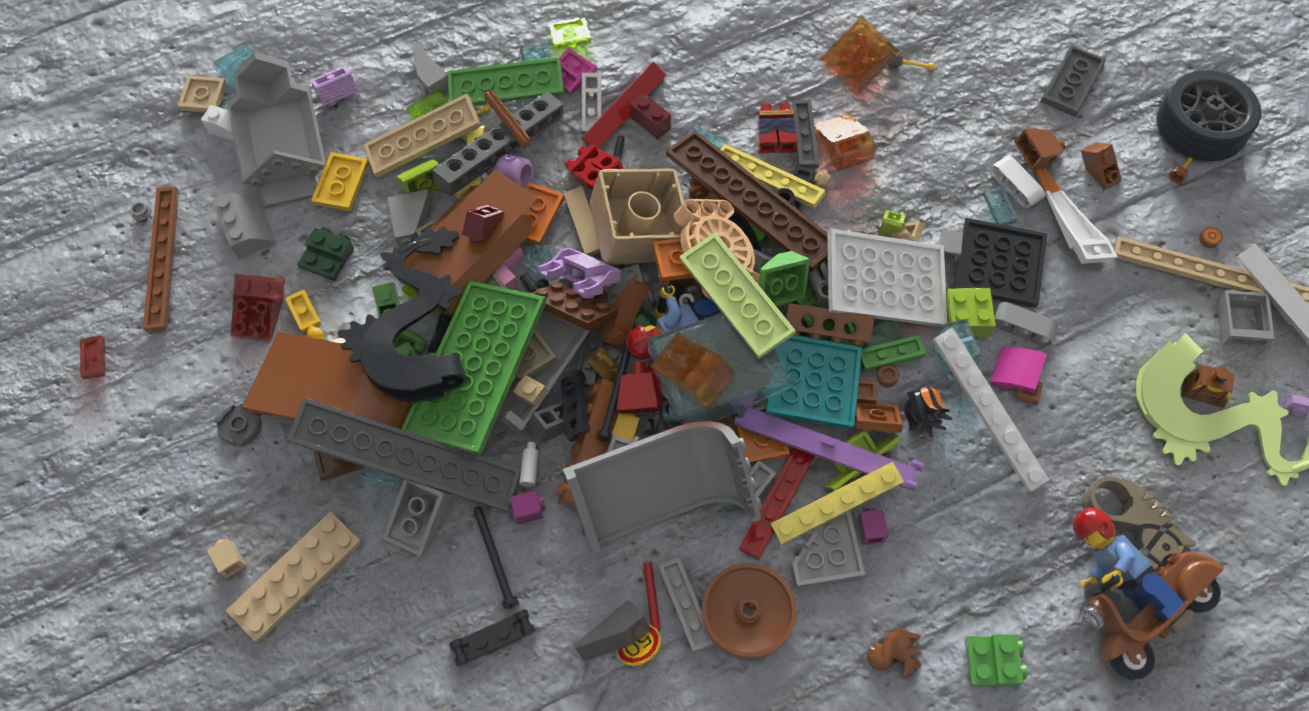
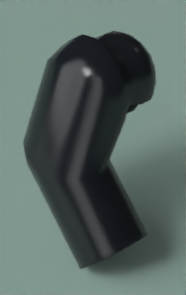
(533, 285)

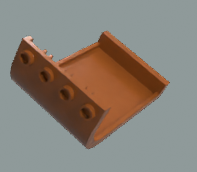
(322, 373)

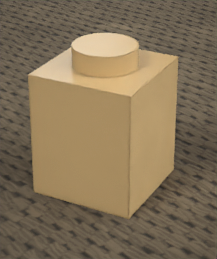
(226, 557)

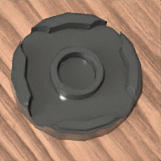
(238, 426)

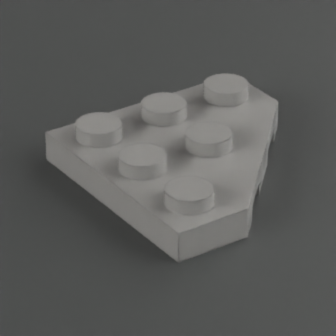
(829, 554)

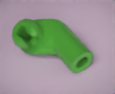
(414, 337)

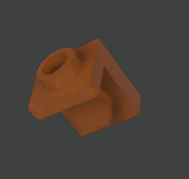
(697, 191)

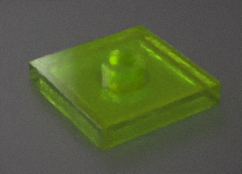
(569, 33)

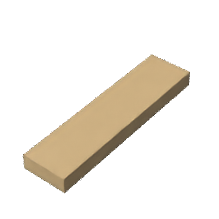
(583, 220)

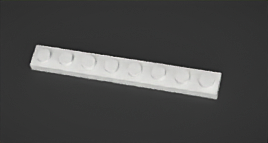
(990, 410)

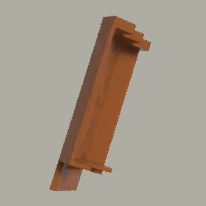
(475, 260)

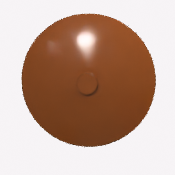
(749, 610)

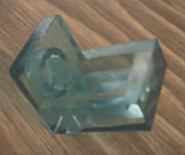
(534, 53)

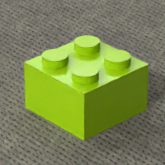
(973, 305)

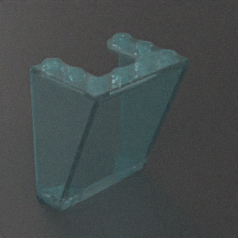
(751, 382)

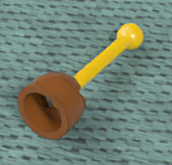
(1181, 171)

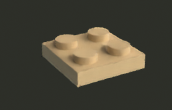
(201, 93)

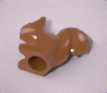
(896, 646)

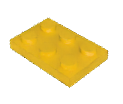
(340, 181)

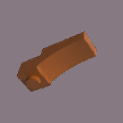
(628, 305)

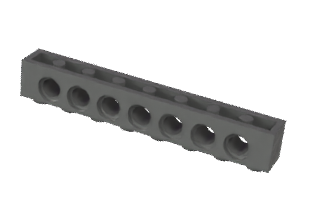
(489, 147)

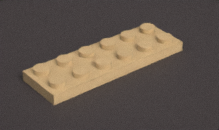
(422, 135)
(293, 577)

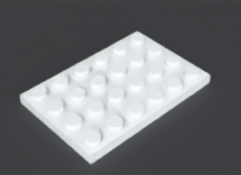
(886, 278)

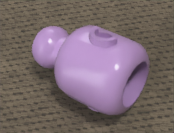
(515, 168)

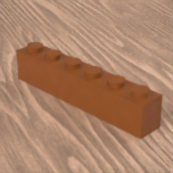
(587, 445)

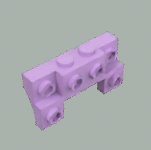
(587, 272)

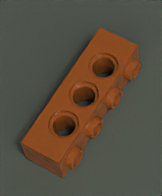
(862, 323)

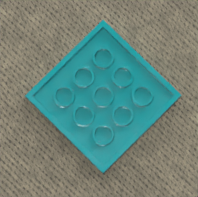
(823, 379)

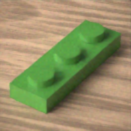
(892, 353)

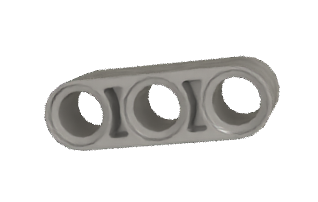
(1025, 324)

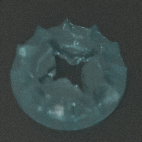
(530, 256)

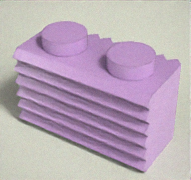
(334, 86)

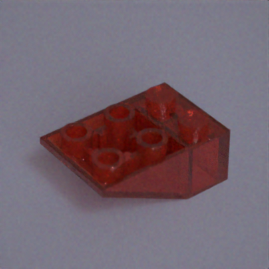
(256, 306)

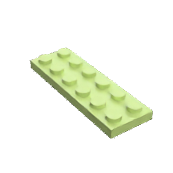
(737, 295)

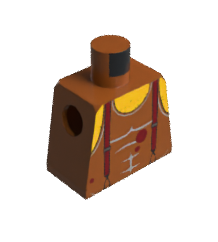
(1209, 385)

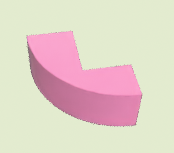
(504, 272)

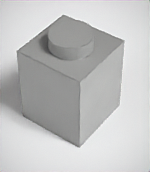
(952, 245)

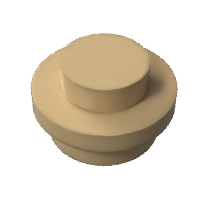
(821, 178)

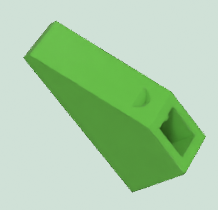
(386, 299)

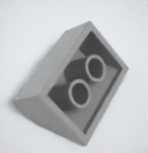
(243, 223)

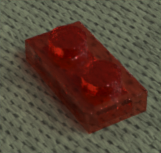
(92, 357)

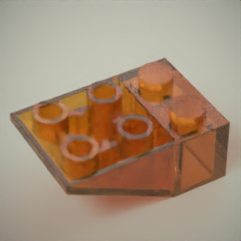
(846, 141)
(693, 368)

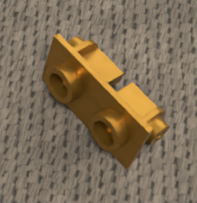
(604, 365)

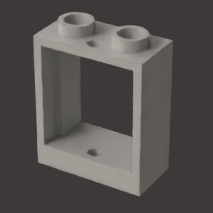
(1243, 337)

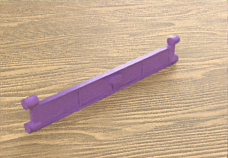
(823, 445)

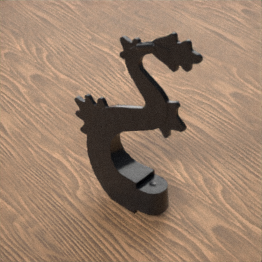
(373, 343)

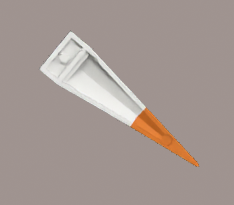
(1078, 231)

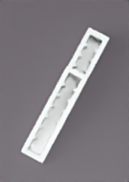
(1281, 292)

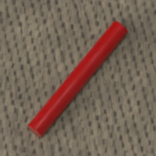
(651, 595)

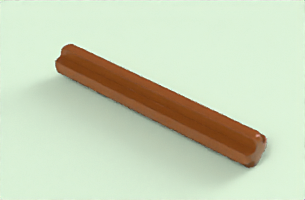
(507, 118)

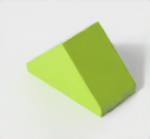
(891, 223)

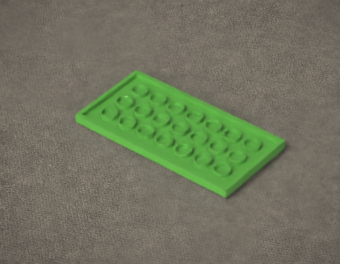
(490, 339)

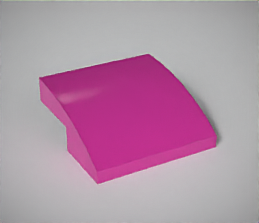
(572, 68)
(1018, 368)

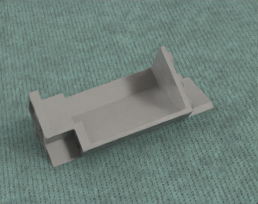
(275, 131)

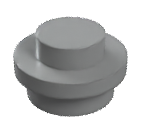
(140, 211)

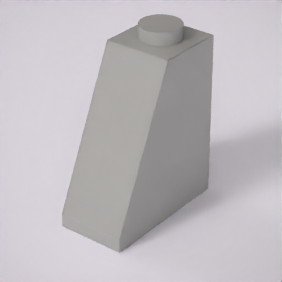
(408, 214)

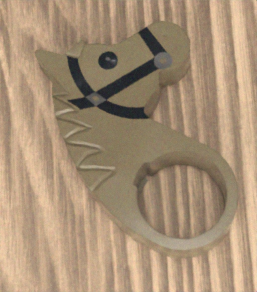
(1153, 527)

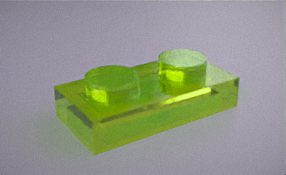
(427, 104)

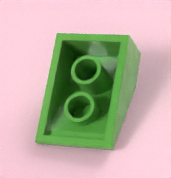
(785, 277)

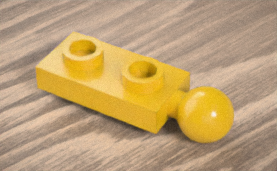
(305, 314)

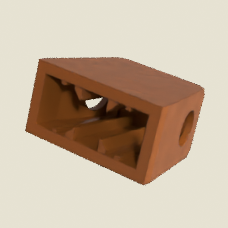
(1039, 147)

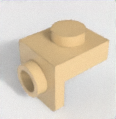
(910, 231)
(529, 391)

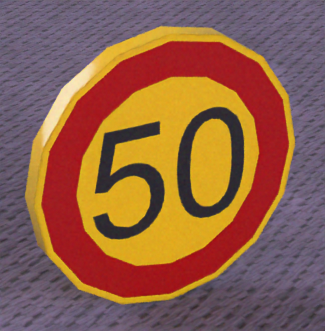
(642, 650)

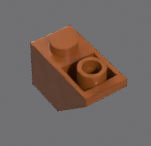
(1102, 164)

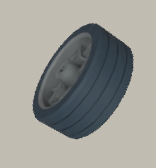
(1208, 115)

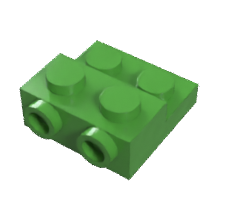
(995, 660)

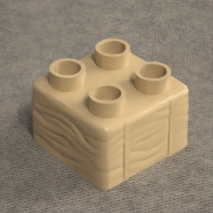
(633, 211)

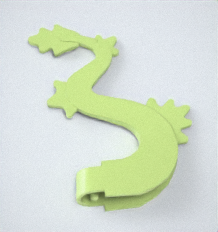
(1185, 431)

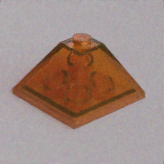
(860, 55)

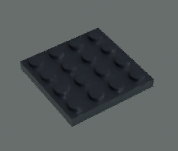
(1002, 259)

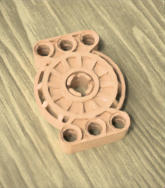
(703, 218)

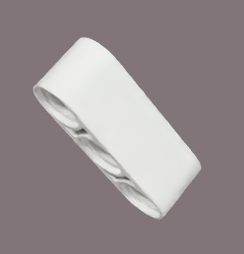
(1017, 182)

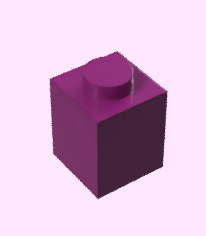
(527, 507)
(872, 526)

